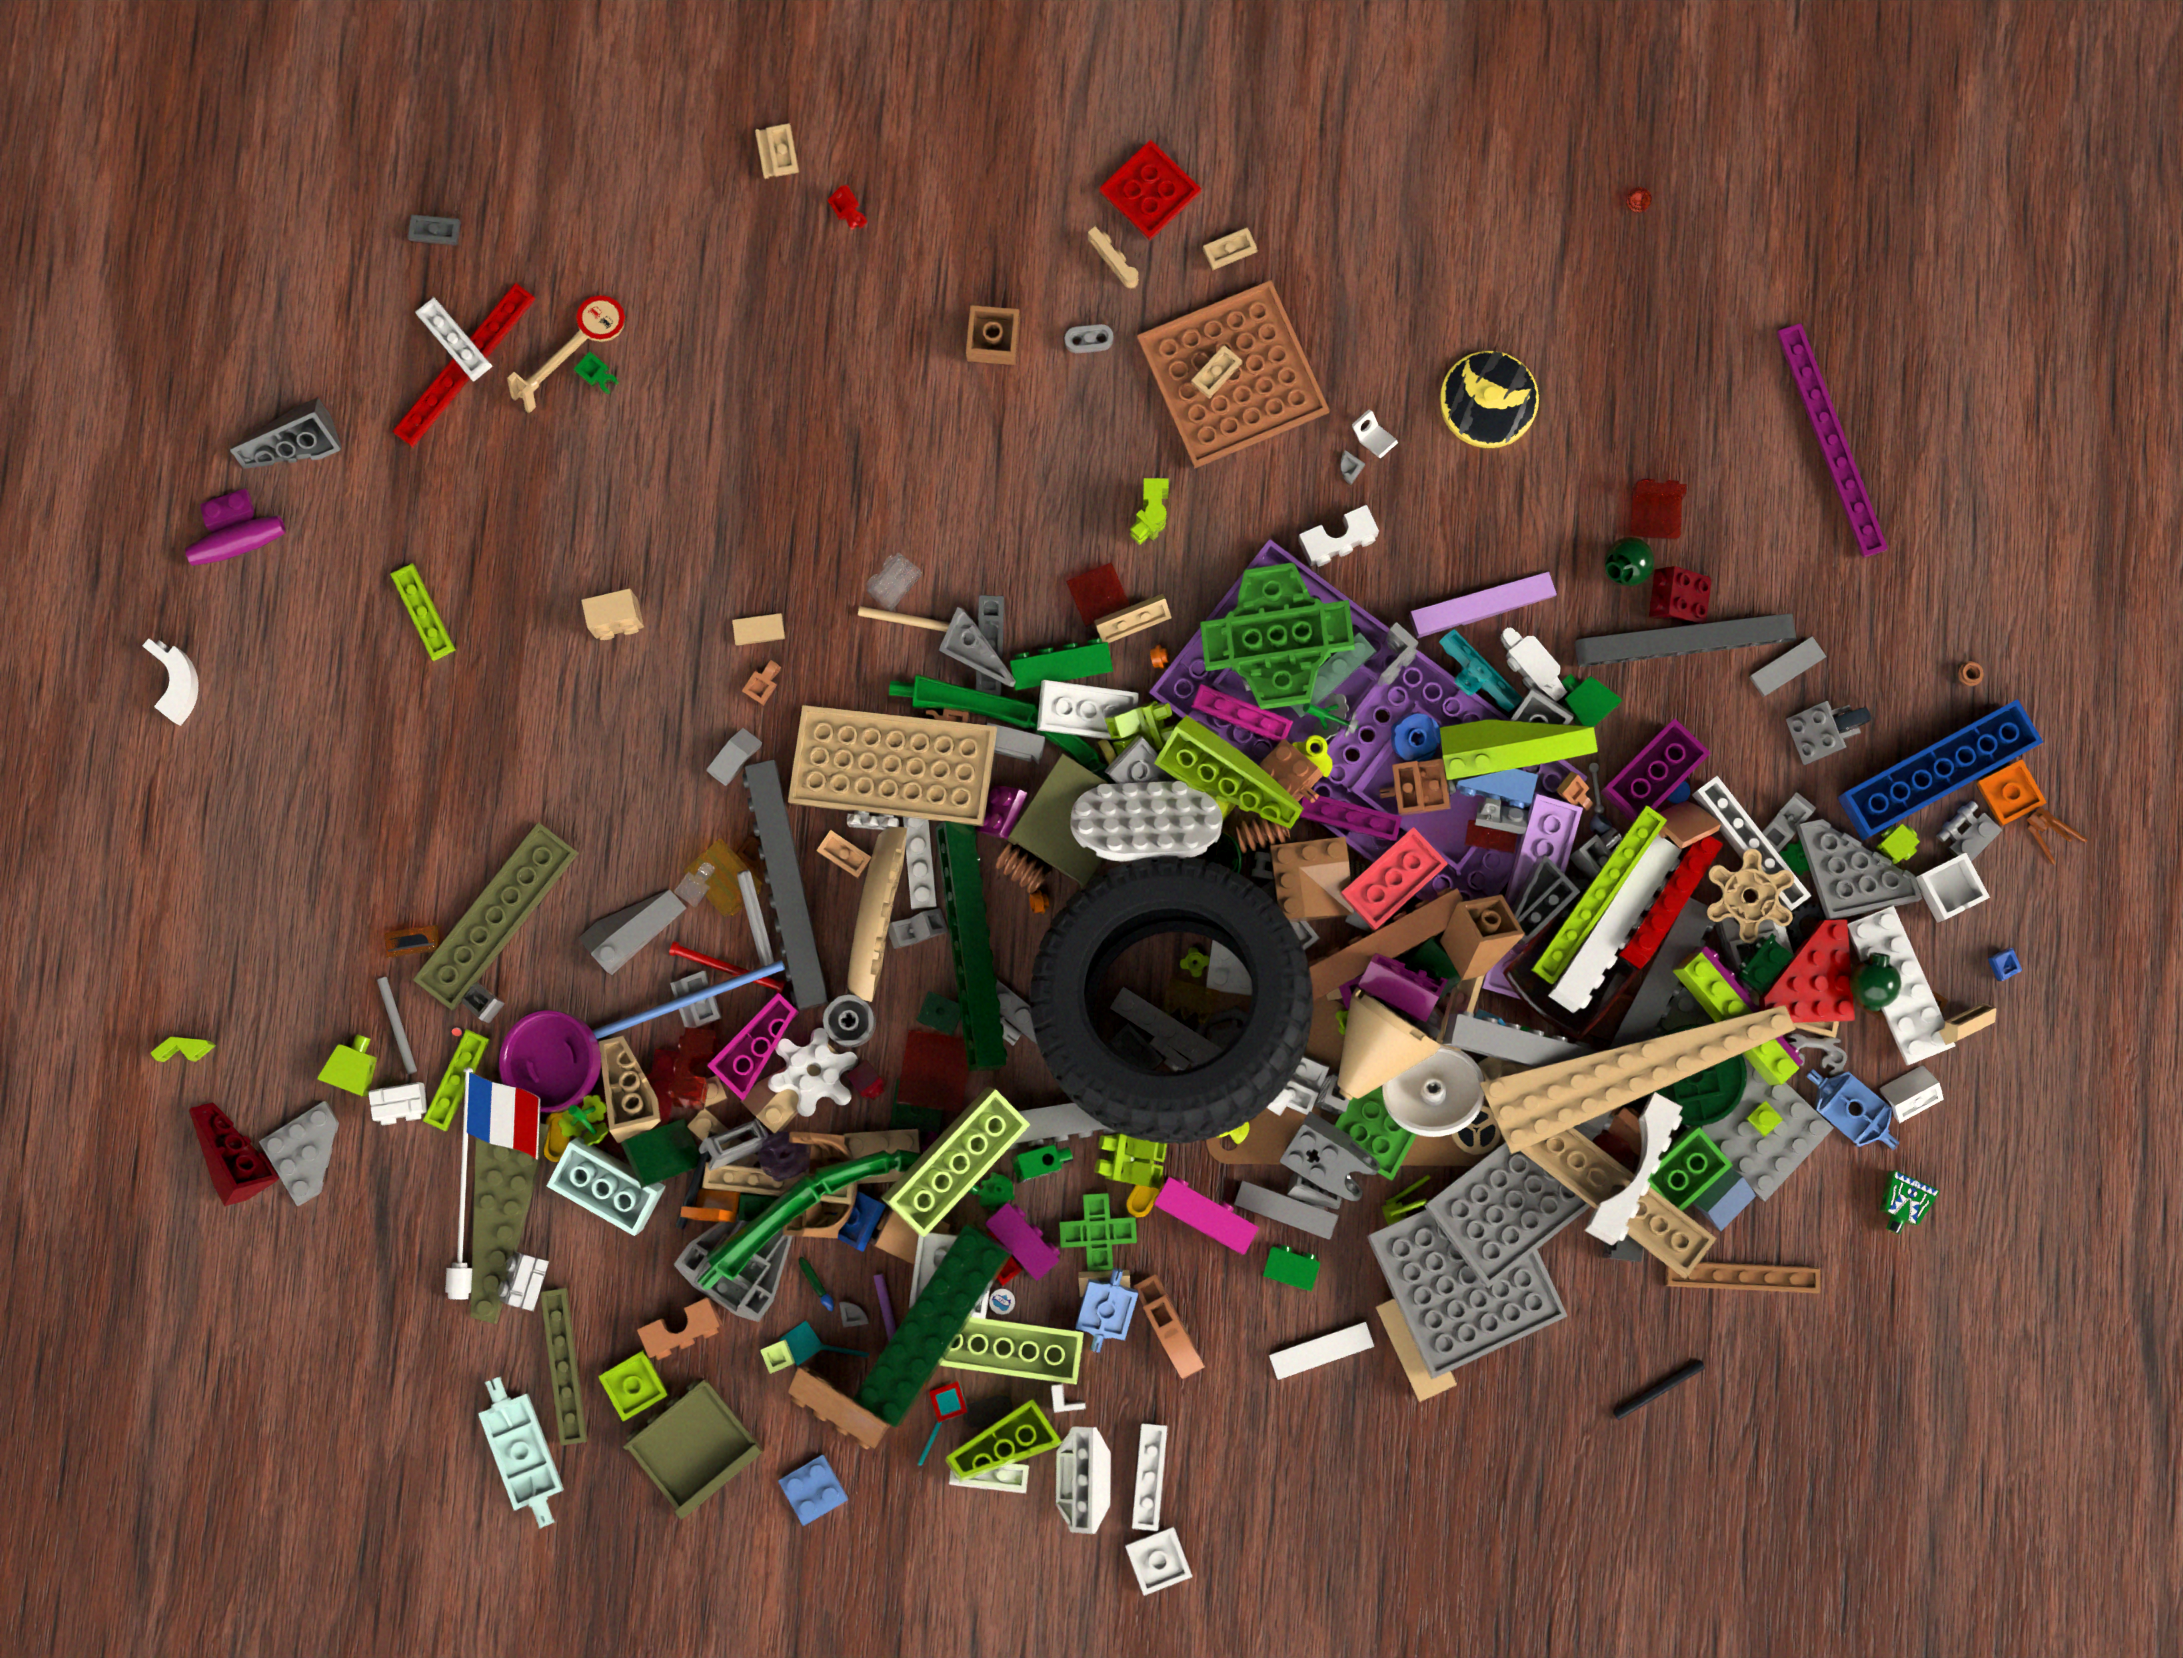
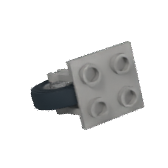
(1820, 734)

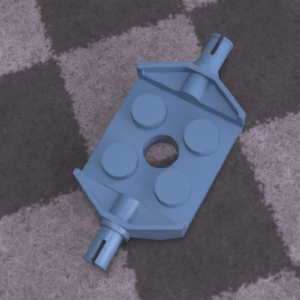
(1833, 1103)

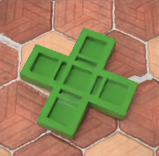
(1098, 1232)

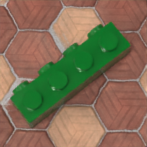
(1061, 665)

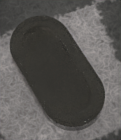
(987, 1411)

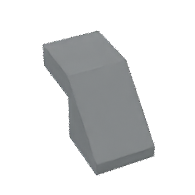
(733, 756)
(1784, 824)
(917, 929)

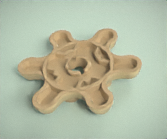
(1767, 892)

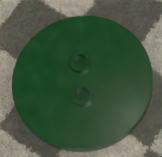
(1708, 1093)

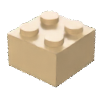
(613, 614)

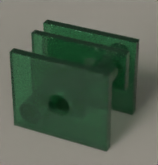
(939, 1013)

